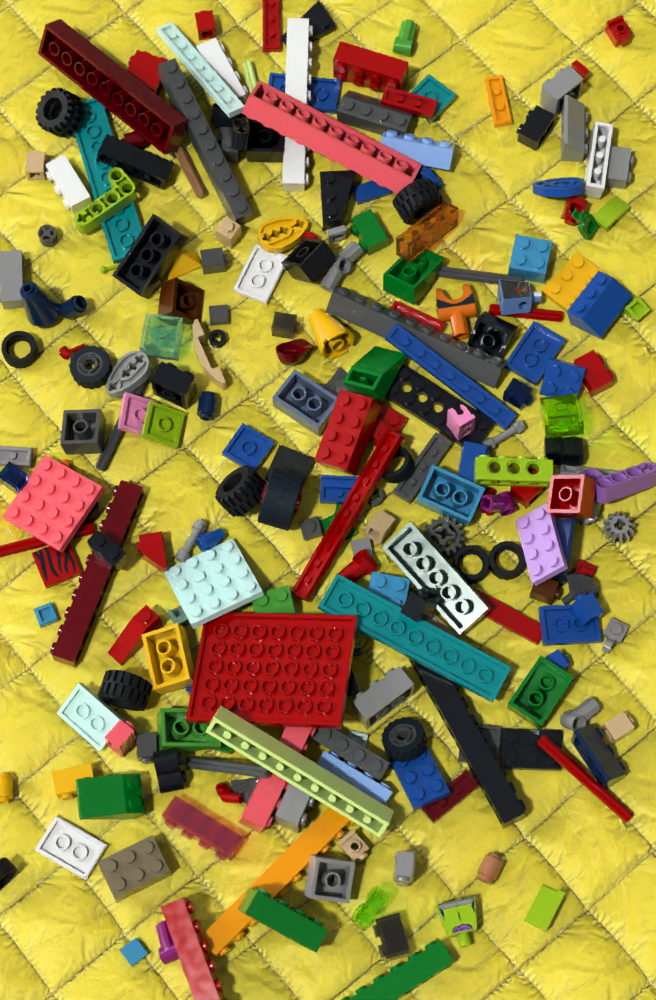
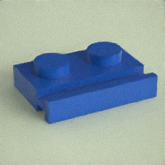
(335, 488)

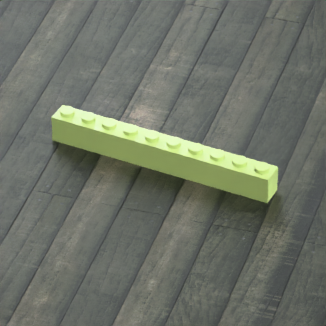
(300, 771)

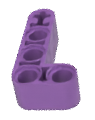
(622, 482)

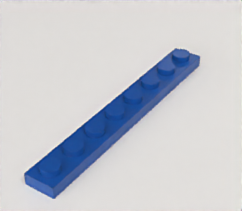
(450, 376)

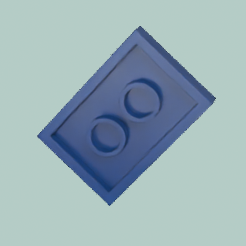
(533, 352)
(561, 627)
(421, 780)

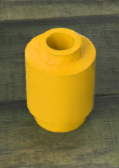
(6, 788)

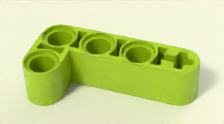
(82, 219)

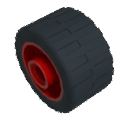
(281, 498)

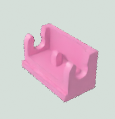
(460, 424)

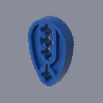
(559, 187)

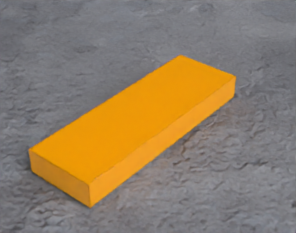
(498, 101)

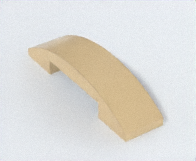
(214, 374)

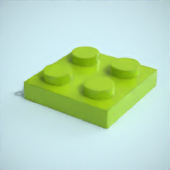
(162, 425)

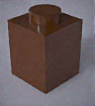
(545, 591)

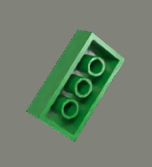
(283, 920)

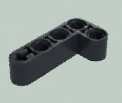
(238, 127)

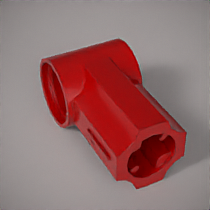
(361, 565)

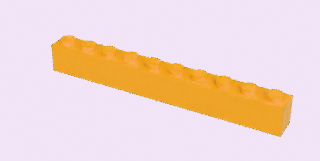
(278, 878)

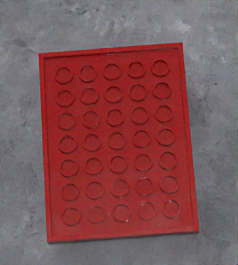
(274, 669)

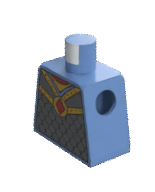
(516, 297)

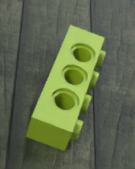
(504, 477)

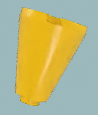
(330, 334)

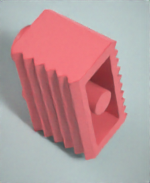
(121, 737)

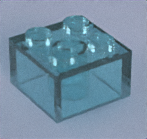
(162, 336)

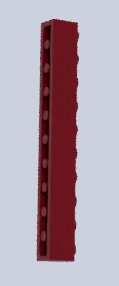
(96, 576)

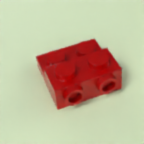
(388, 420)

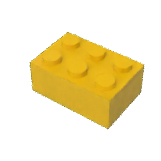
(169, 658)

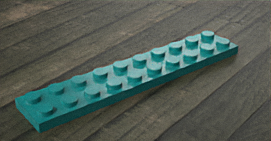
(124, 226)
(416, 640)

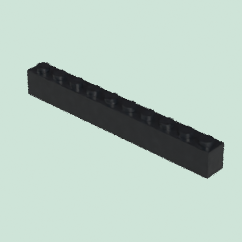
(472, 745)

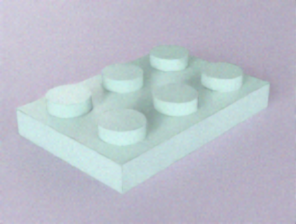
(89, 715)

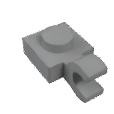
(615, 633)

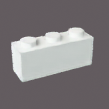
(67, 184)

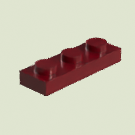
(459, 790)

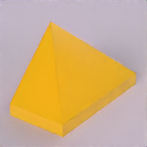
(184, 263)

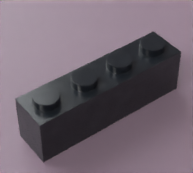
(135, 161)

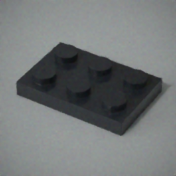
(522, 752)

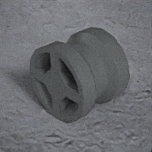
(47, 231)

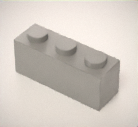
(11, 278)

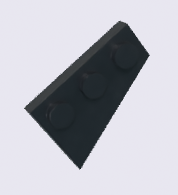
(320, 20)

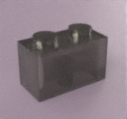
(392, 937)

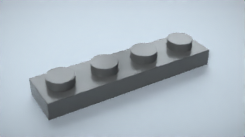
(430, 455)

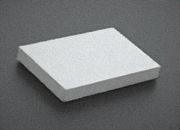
(260, 275)
(71, 848)

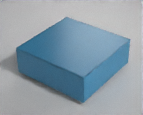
(46, 615)
(134, 952)

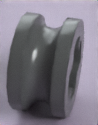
(376, 502)

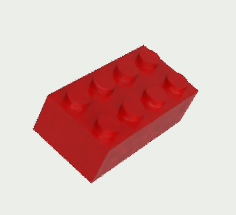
(369, 68)
(348, 432)

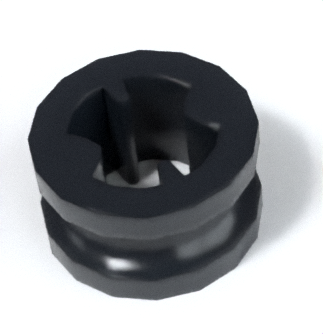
(217, 344)

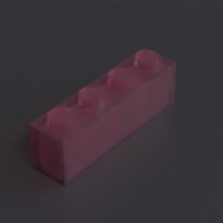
(202, 828)

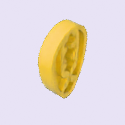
(283, 242)

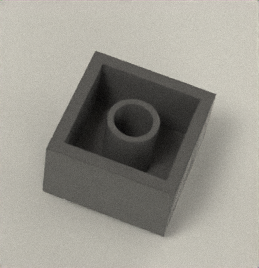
(83, 431)

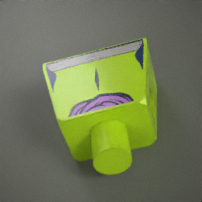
(459, 919)

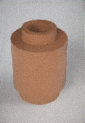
(490, 868)

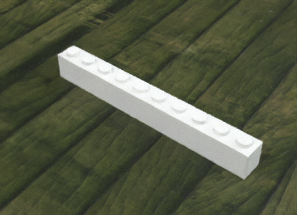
(297, 87)

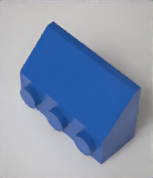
(598, 305)

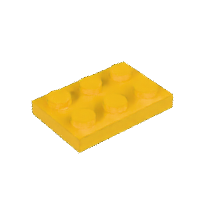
(570, 281)

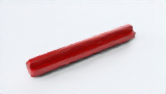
(535, 313)

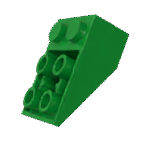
(374, 373)

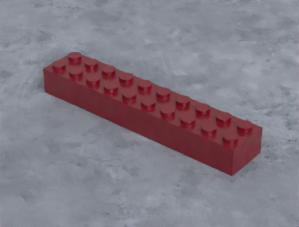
(112, 86)

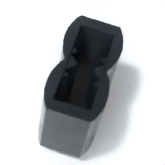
(564, 450)
(109, 552)
(168, 770)

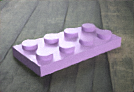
(541, 545)

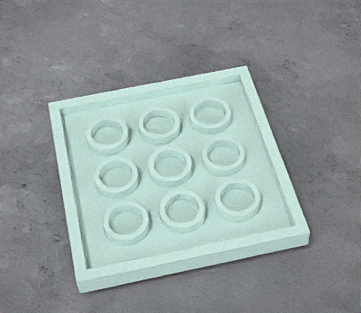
(213, 583)

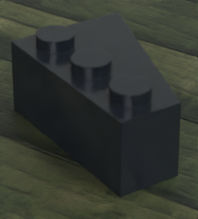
(335, 196)

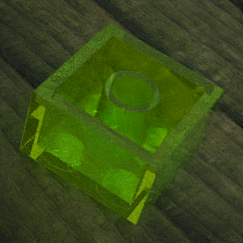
(561, 416)

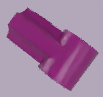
(499, 503)
(167, 950)

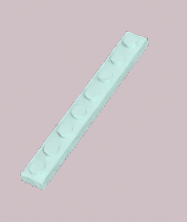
(200, 69)

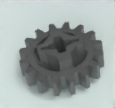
(451, 538)

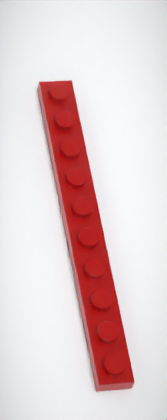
(347, 515)

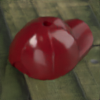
(293, 351)

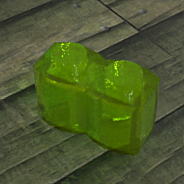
(366, 912)

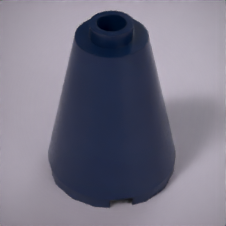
(39, 305)

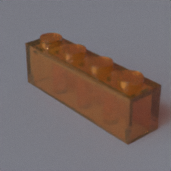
(427, 231)

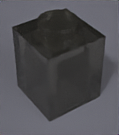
(285, 325)

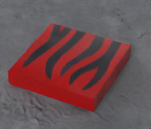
(56, 566)

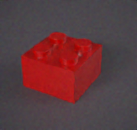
(571, 496)

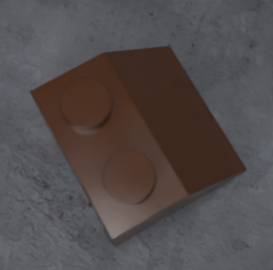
(180, 300)

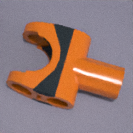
(456, 311)

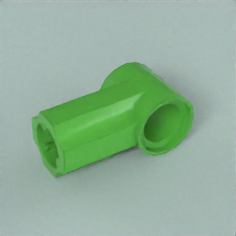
(404, 42)

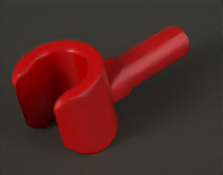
(66, 354)

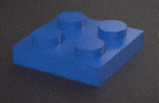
(561, 378)
(248, 447)

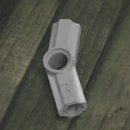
(340, 266)

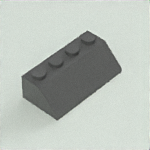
(369, 114)

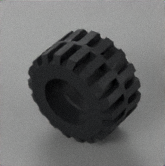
(70, 115)
(417, 200)
(240, 491)
(125, 690)

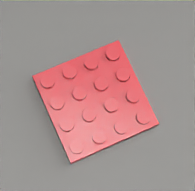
(53, 503)

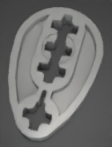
(124, 366)

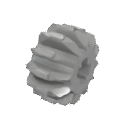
(622, 521)

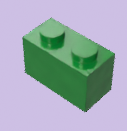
(369, 232)

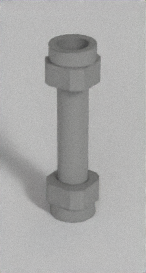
(517, 427)
(198, 527)

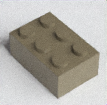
(134, 868)

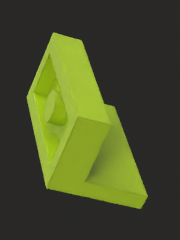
(544, 907)

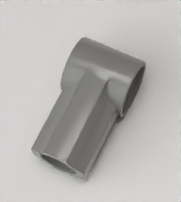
(580, 715)

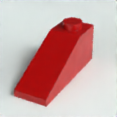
(131, 637)

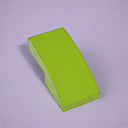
(611, 212)
(635, 308)

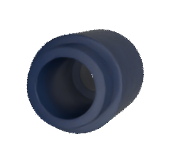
(73, 307)
(207, 405)

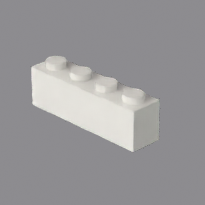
(214, 55)
(597, 159)

